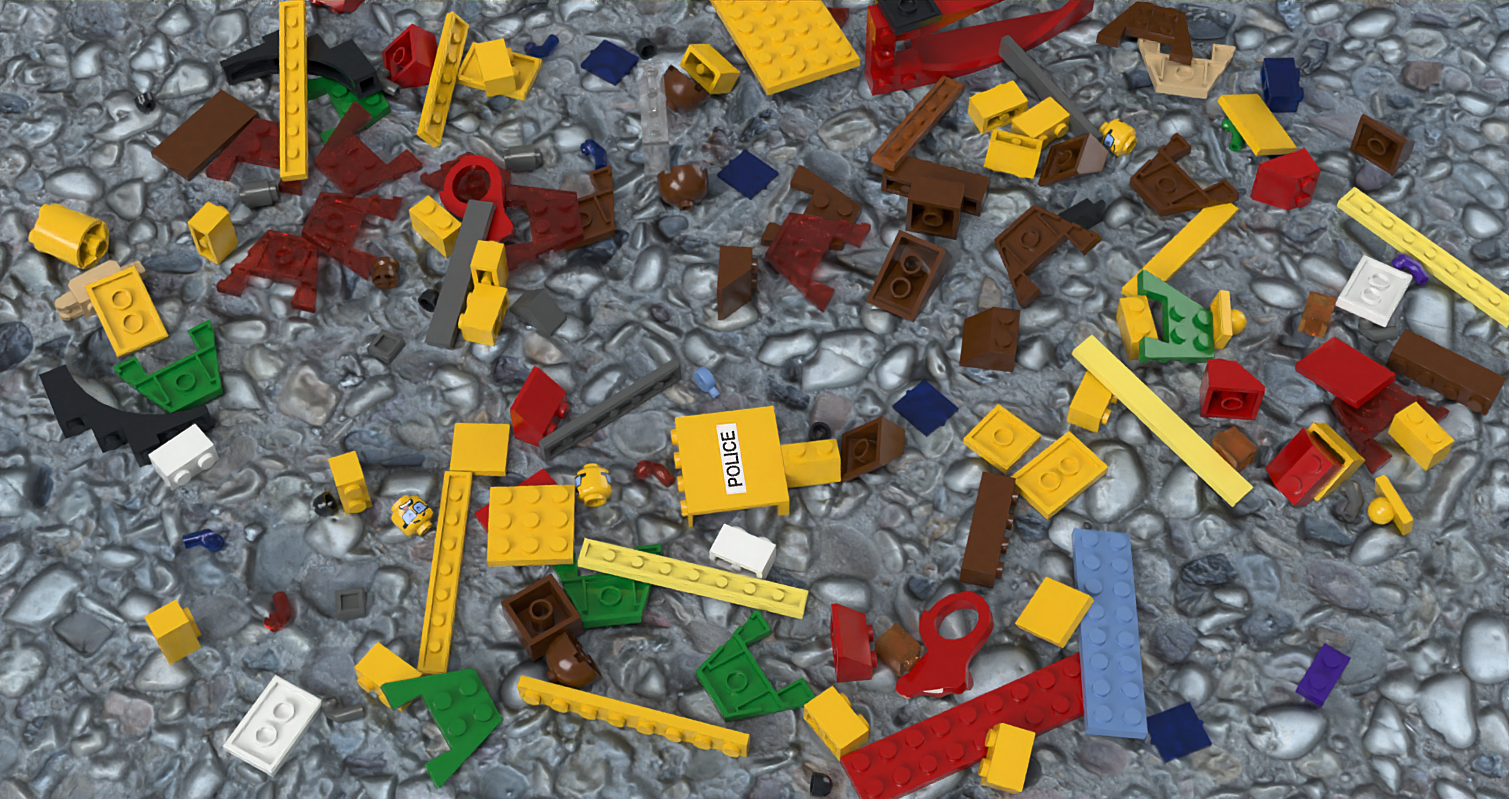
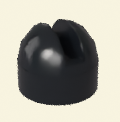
(645, 48)
(144, 101)
(428, 299)
(821, 426)
(324, 504)
(820, 784)

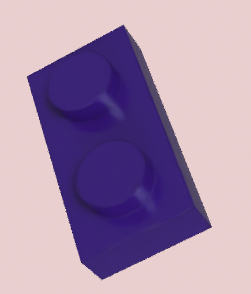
(1323, 675)

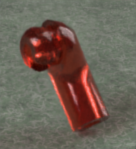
(656, 469)
(282, 614)

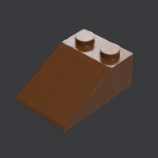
(909, 276)

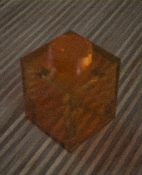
(1316, 314)
(1234, 448)
(898, 650)

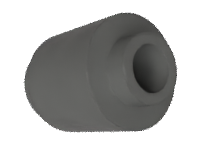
(522, 158)
(259, 193)

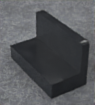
(1085, 213)

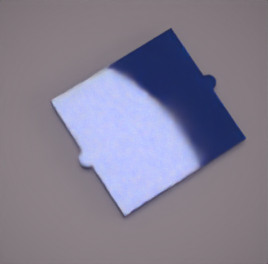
(609, 62)
(747, 174)
(925, 408)
(1177, 732)

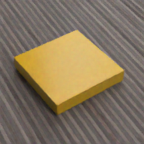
(1002, 439)
(480, 448)
(1054, 612)

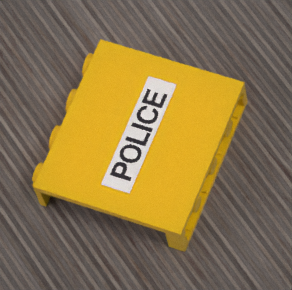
(729, 462)

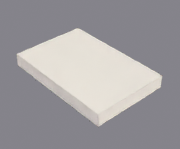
(1374, 291)
(274, 726)

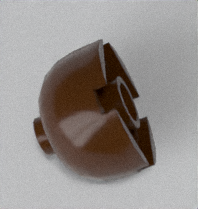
(682, 91)
(683, 186)
(569, 663)

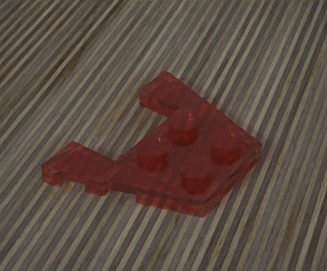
(254, 145)
(353, 164)
(552, 218)
(337, 222)
(801, 248)
(281, 259)
(1374, 417)

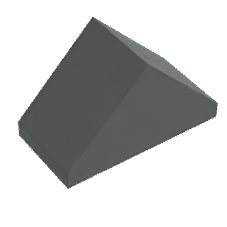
(539, 311)

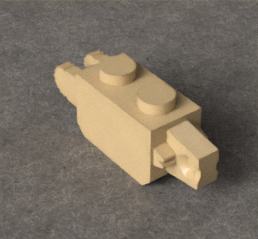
(77, 301)

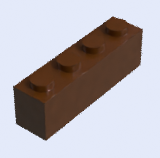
(900, 181)
(1445, 372)
(988, 529)

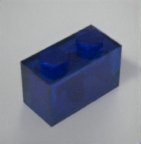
(1281, 85)

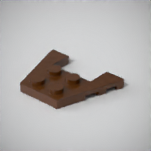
(1153, 24)
(1170, 189)
(825, 203)
(596, 209)
(1031, 241)

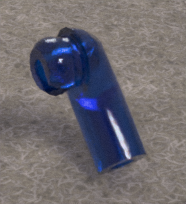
(542, 50)
(600, 155)
(205, 538)

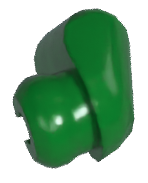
(1236, 140)

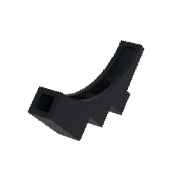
(340, 64)
(112, 427)

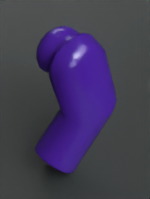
(1414, 266)

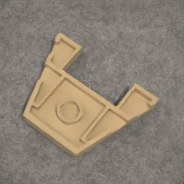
(1183, 79)

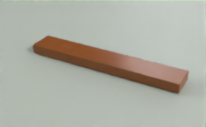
(917, 123)

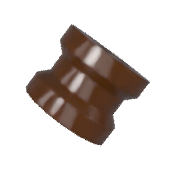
(385, 272)

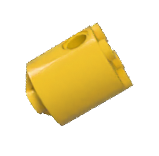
(70, 235)

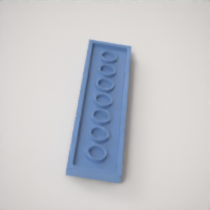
(1109, 635)

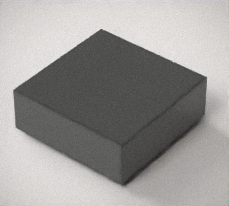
(386, 346)
(350, 604)

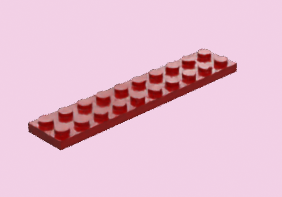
(958, 735)

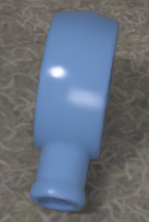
(706, 381)

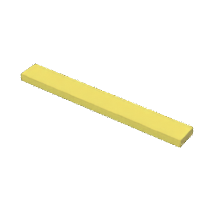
(1431, 256)
(1162, 421)
(693, 578)

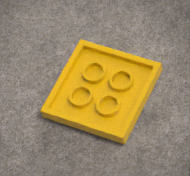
(531, 525)

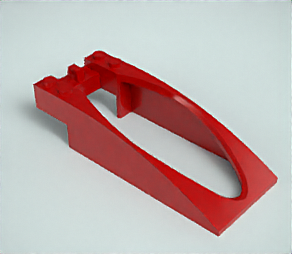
(957, 50)

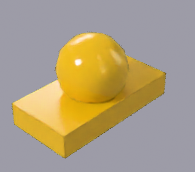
(1225, 320)
(1389, 507)

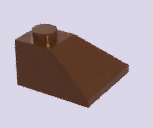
(1381, 144)
(1073, 160)
(870, 447)

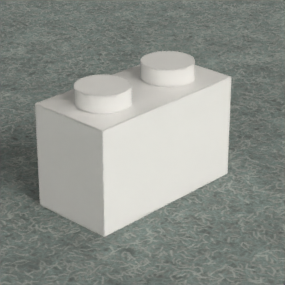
(184, 457)
(742, 553)

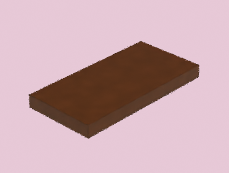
(204, 135)

